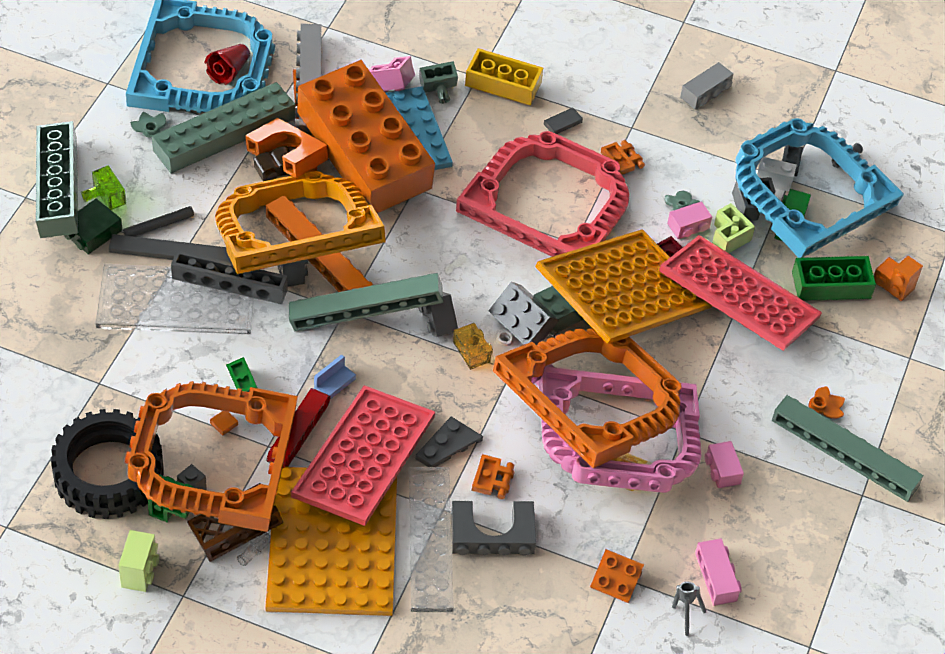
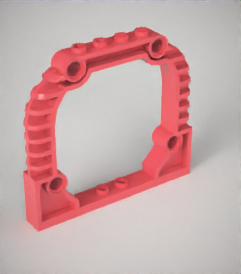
(480, 195)

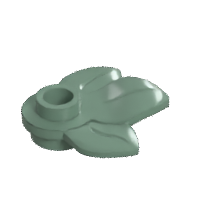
(149, 125)
(681, 200)

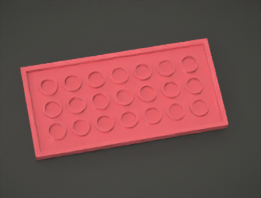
(740, 292)
(363, 455)

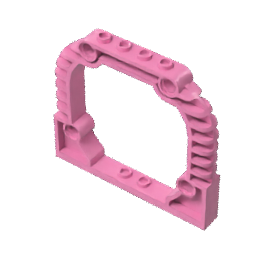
(564, 384)

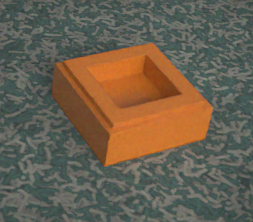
(223, 422)

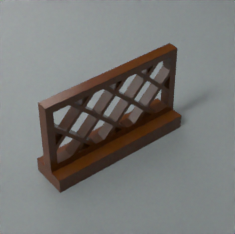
(227, 541)

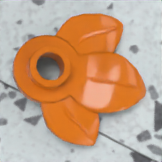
(828, 404)

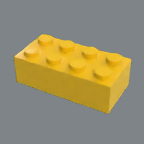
(504, 76)

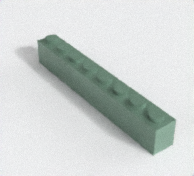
(366, 302)
(847, 448)

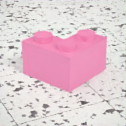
(395, 74)

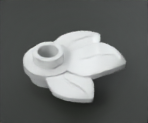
(501, 346)

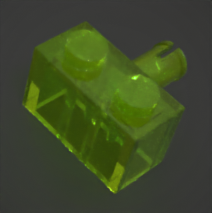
(107, 187)

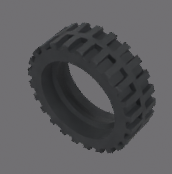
(82, 435)

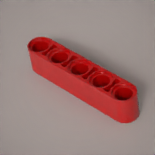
(304, 422)

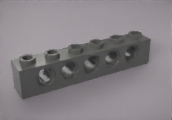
(223, 277)

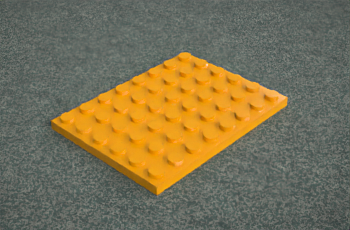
(620, 286)
(330, 561)

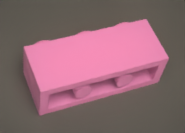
(718, 571)

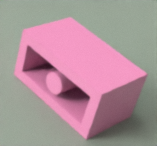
(689, 220)
(724, 464)

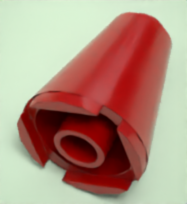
(226, 63)

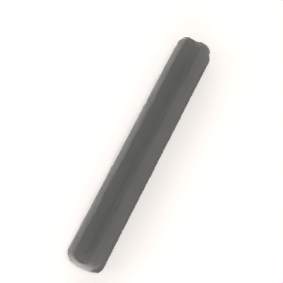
(159, 222)

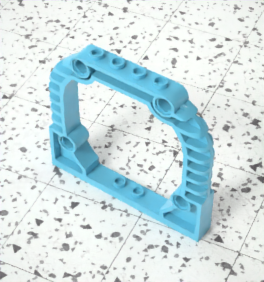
(167, 15)
(789, 225)

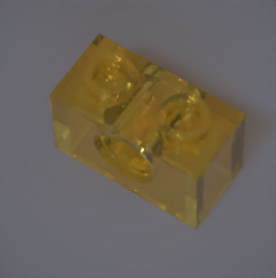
(472, 345)

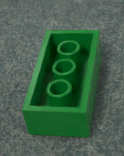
(833, 278)

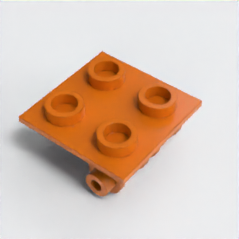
(617, 575)

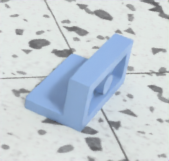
(334, 377)

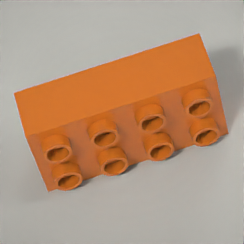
(366, 136)

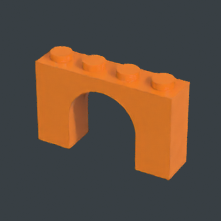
(278, 133)

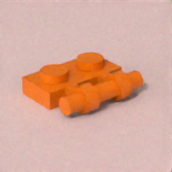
(620, 153)
(487, 473)

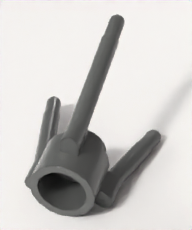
(687, 593)

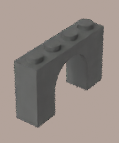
(470, 540)

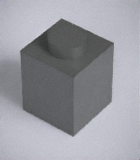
(193, 476)

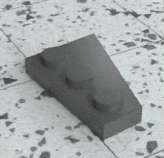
(447, 441)

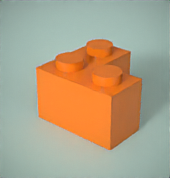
(898, 278)

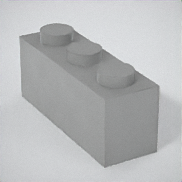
(707, 85)

